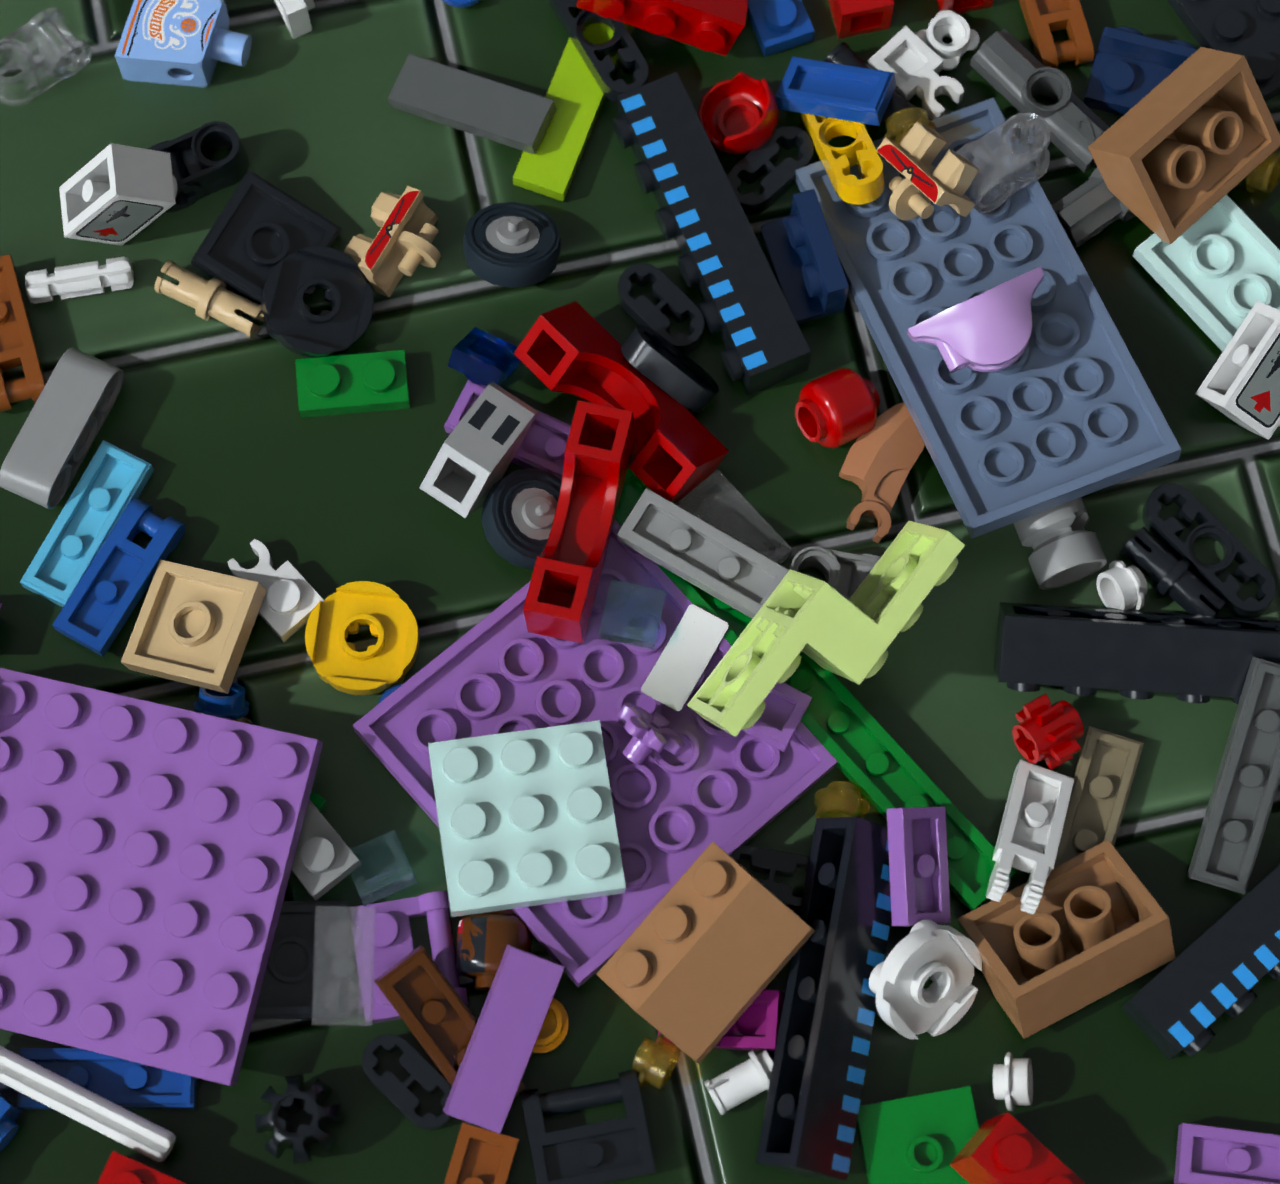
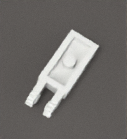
(1030, 831)

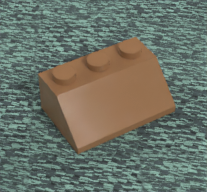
(1187, 142)
(1082, 943)
(705, 952)

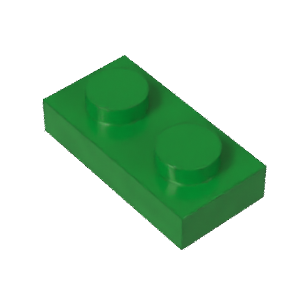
(352, 383)

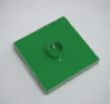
(917, 1137)

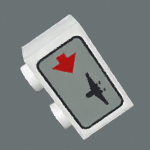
(117, 194)
(1247, 374)

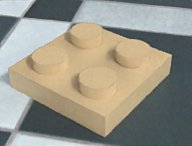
(194, 626)

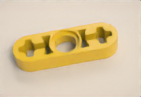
(840, 159)

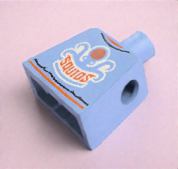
(179, 42)

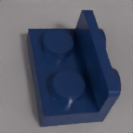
(1130, 67)
(806, 260)

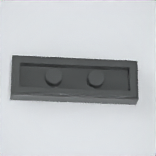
(472, 103)

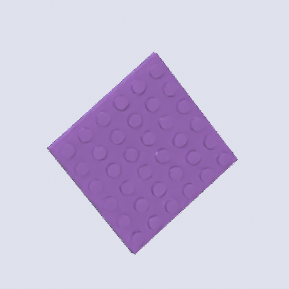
(664, 810)
(141, 872)

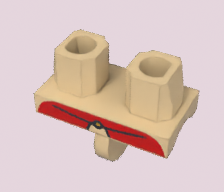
(923, 181)
(400, 243)

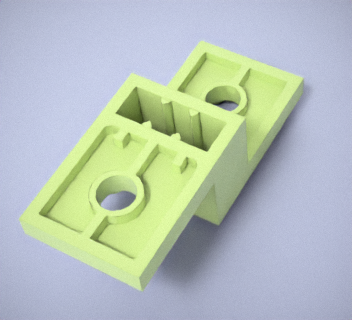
(832, 631)

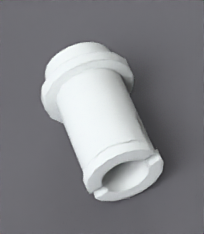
(741, 1082)

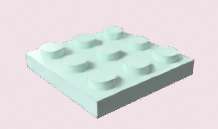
(526, 818)

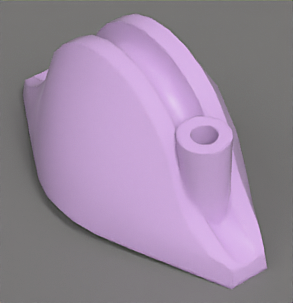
(984, 330)

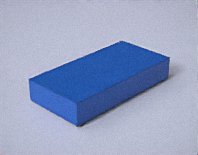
(836, 91)

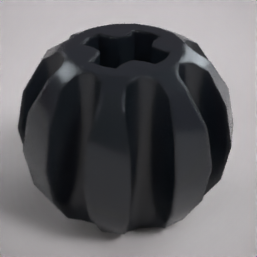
(291, 1102)

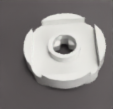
(925, 953)

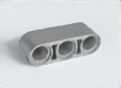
(61, 428)

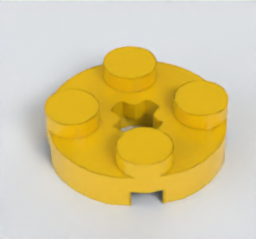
(341, 615)

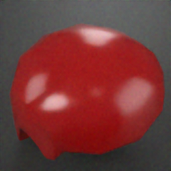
(739, 114)

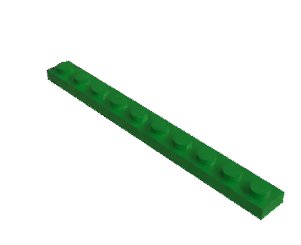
(858, 742)

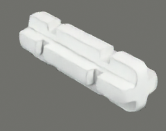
(79, 280)

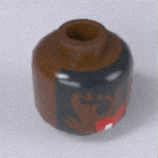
(483, 942)

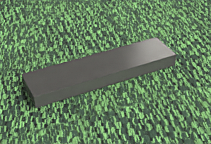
(1243, 785)

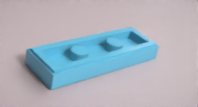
(86, 522)

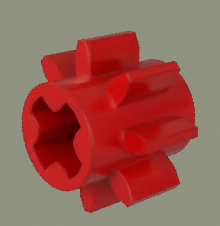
(1048, 731)

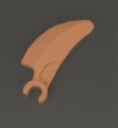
(880, 466)

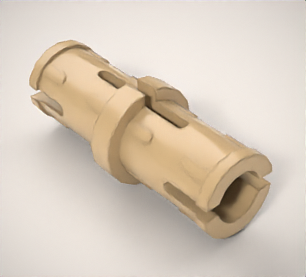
(210, 299)

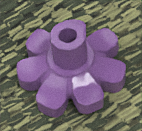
(648, 734)

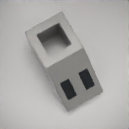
(478, 450)

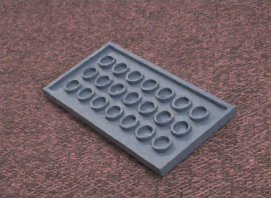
(1016, 437)

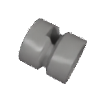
(1061, 545)

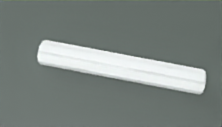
(85, 1106)

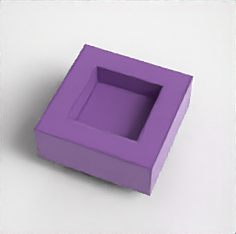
(781, 716)

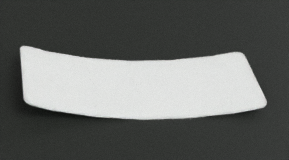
(685, 657)

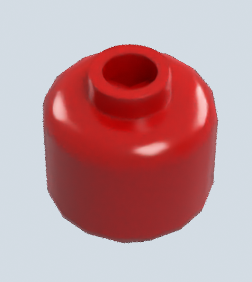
(837, 408)

